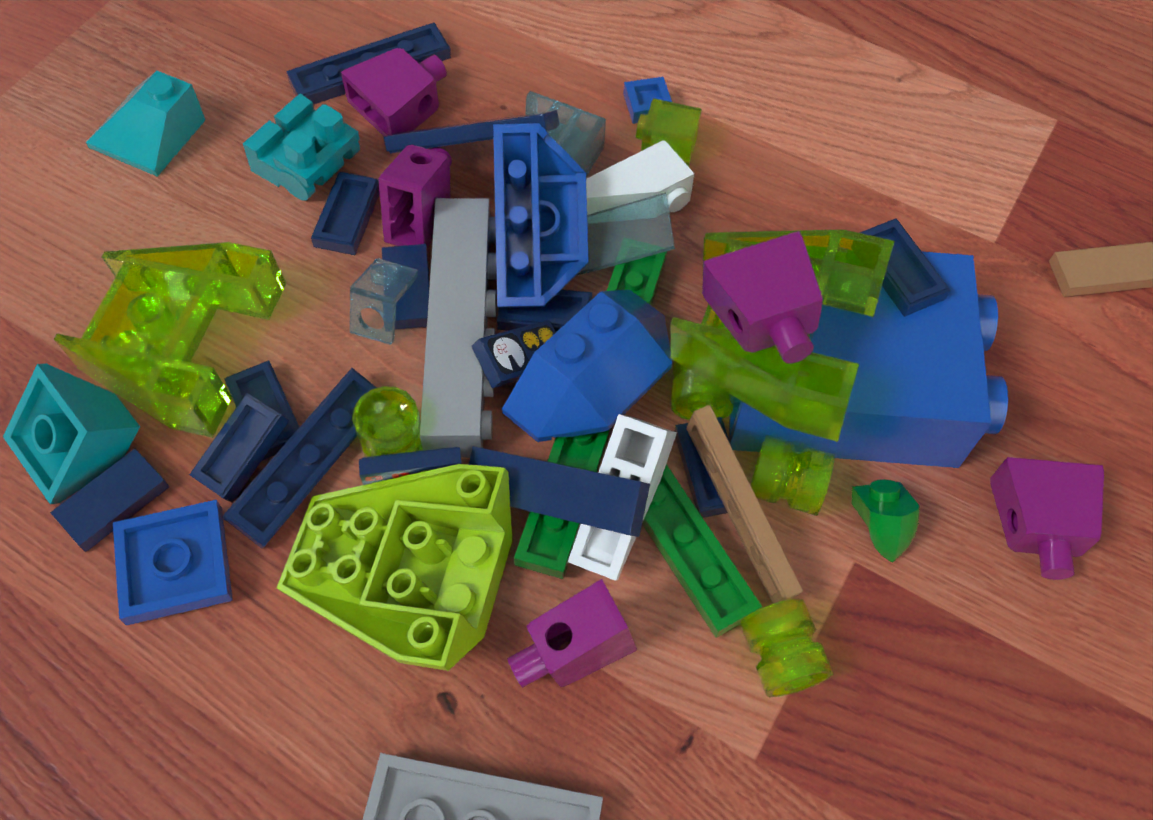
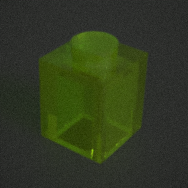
(673, 123)

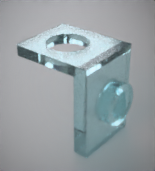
(380, 290)

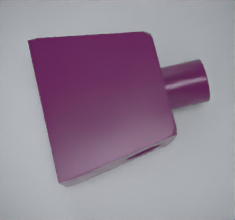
(394, 90)
(409, 194)
(766, 296)
(1050, 510)
(595, 633)

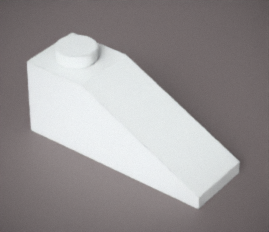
(640, 177)
(634, 453)

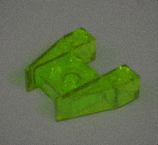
(157, 318)
(803, 394)

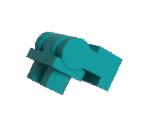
(301, 147)

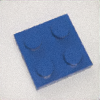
(171, 562)

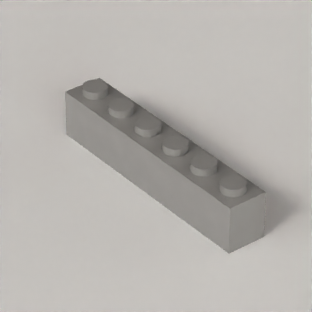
(456, 319)

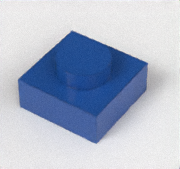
(640, 94)

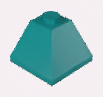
(150, 124)
(67, 431)

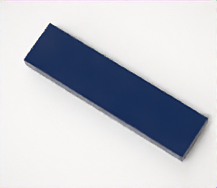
(323, 78)
(464, 132)
(299, 463)
(570, 492)

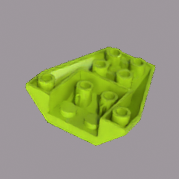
(407, 561)

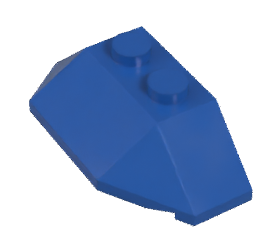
(536, 216)
(592, 368)

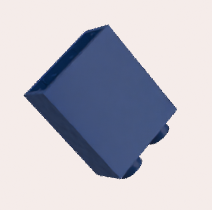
(917, 382)

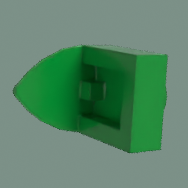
(889, 514)

